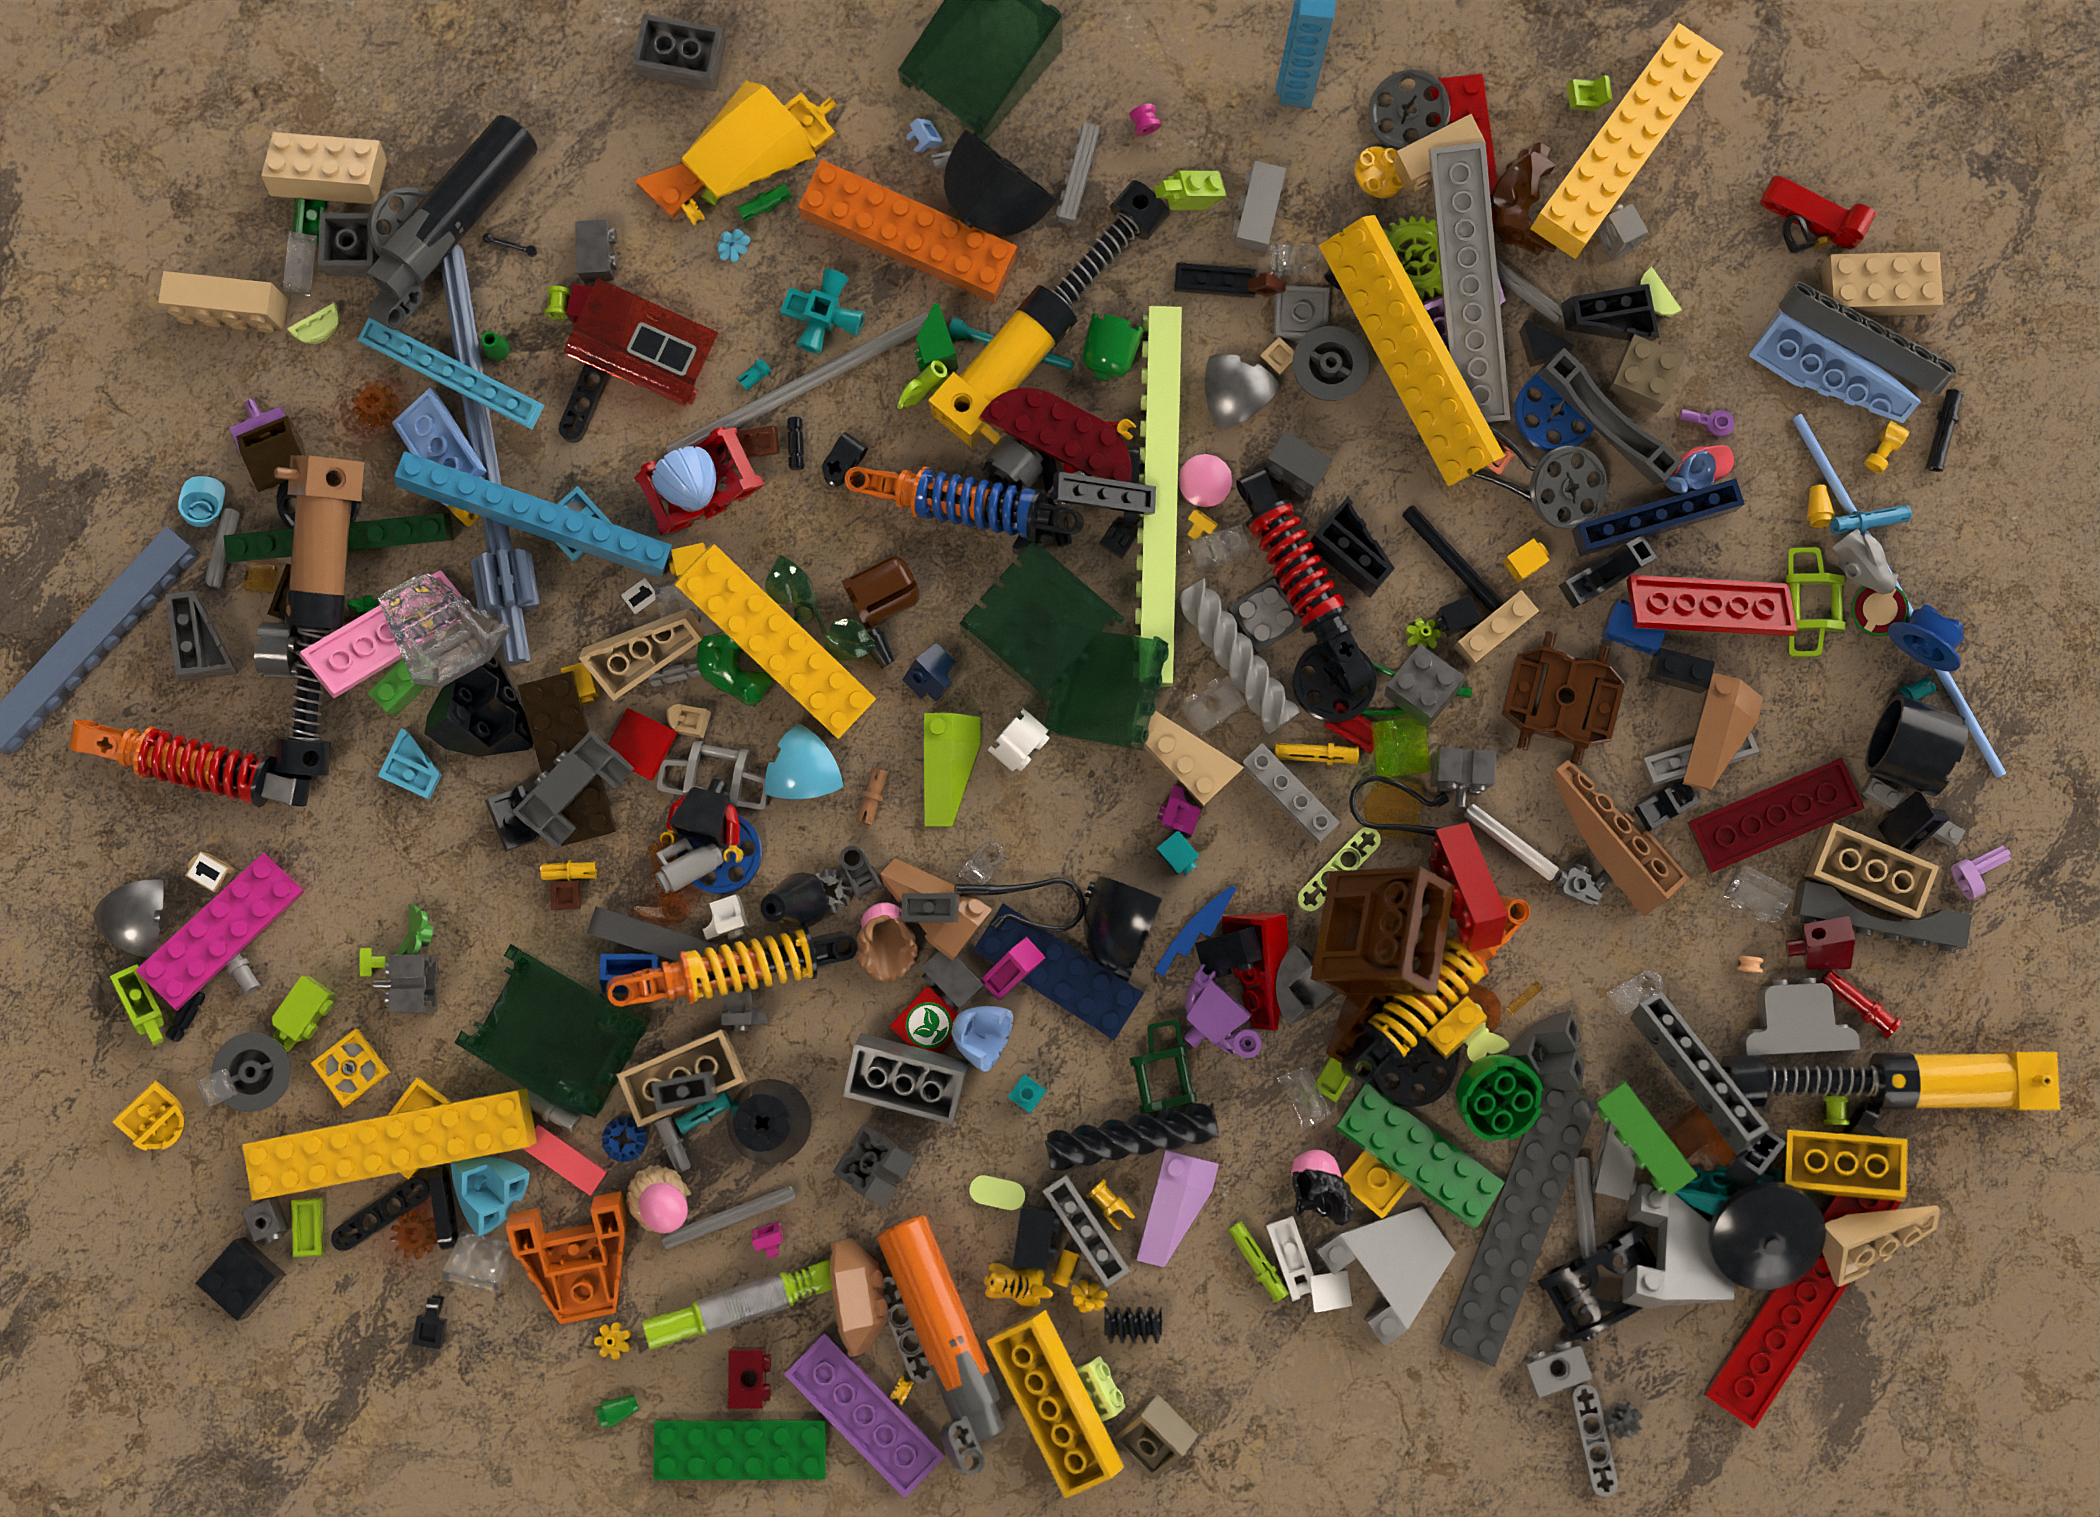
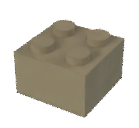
(1645, 373)

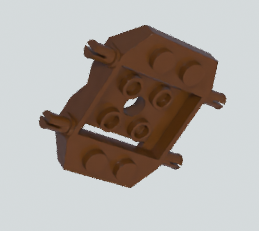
(1552, 716)

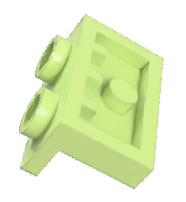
(1101, 1388)

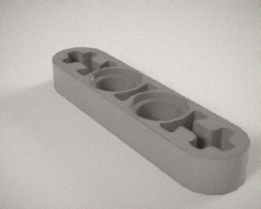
(900, 1331)
(1590, 1440)

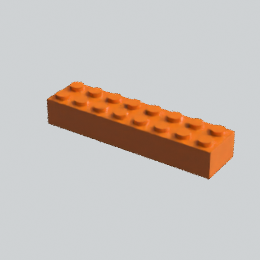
(908, 231)

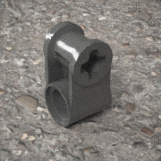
(860, 873)

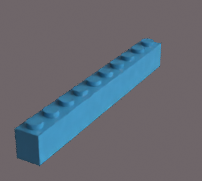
(532, 514)

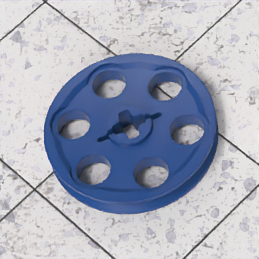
(1542, 412)
(749, 864)

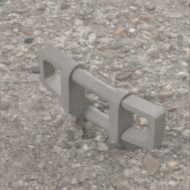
(698, 749)

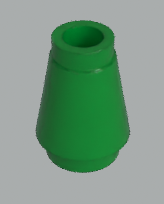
(495, 346)
(616, 1410)

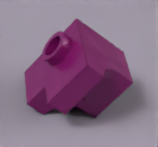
(1178, 813)

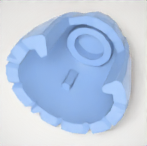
(686, 478)
(982, 1034)

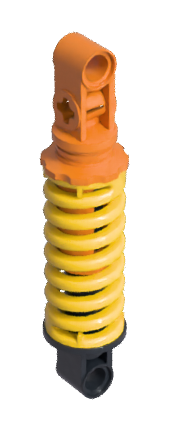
(727, 968)
(1401, 1018)

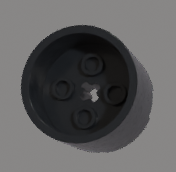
(1916, 745)

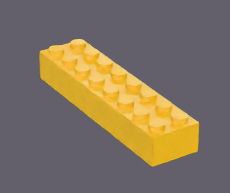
(774, 640)

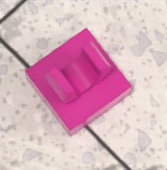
(767, 1238)

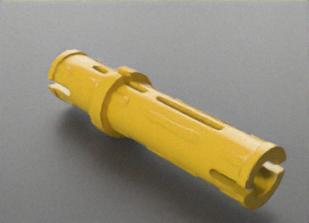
(1317, 753)

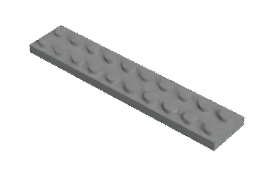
(1470, 273)

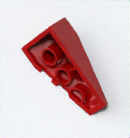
(1260, 981)

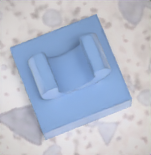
(926, 134)

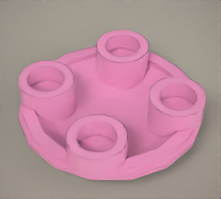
(1205, 480)

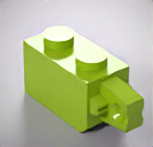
(1191, 190)
(138, 1003)
(301, 1012)

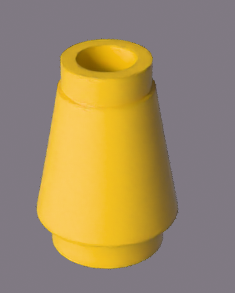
(1819, 507)

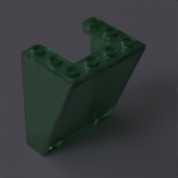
(983, 57)
(556, 1035)

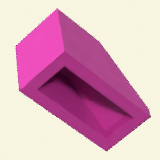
(1012, 968)

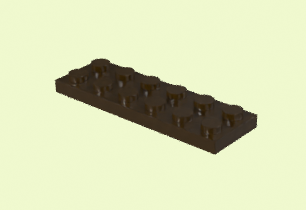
(556, 726)

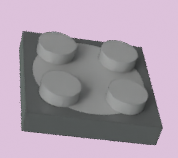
(1265, 615)

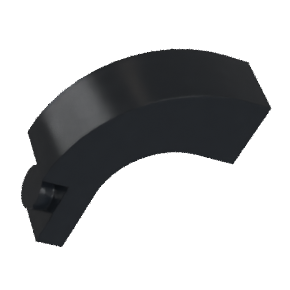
(1608, 572)

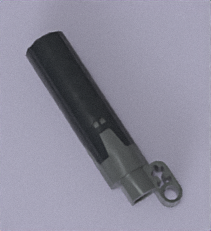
(446, 217)

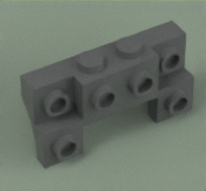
(557, 789)

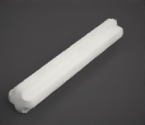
(1511, 842)

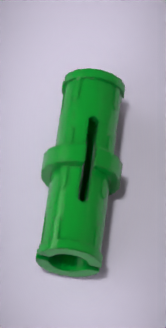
(764, 202)

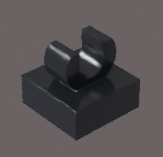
(1118, 539)

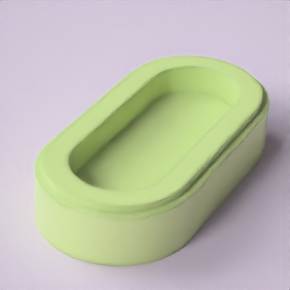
(997, 1192)

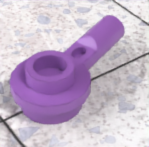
(1719, 423)

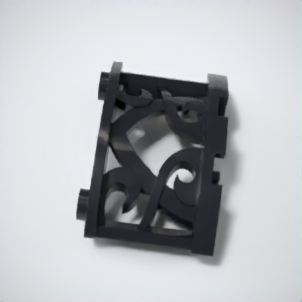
(1567, 1275)

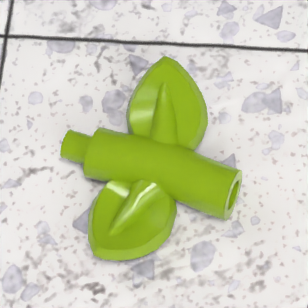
(926, 382)

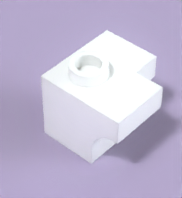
(727, 919)

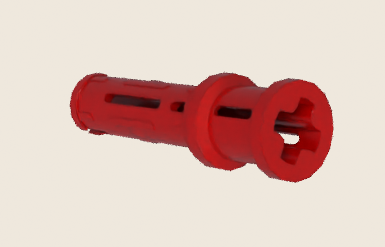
(1871, 1011)

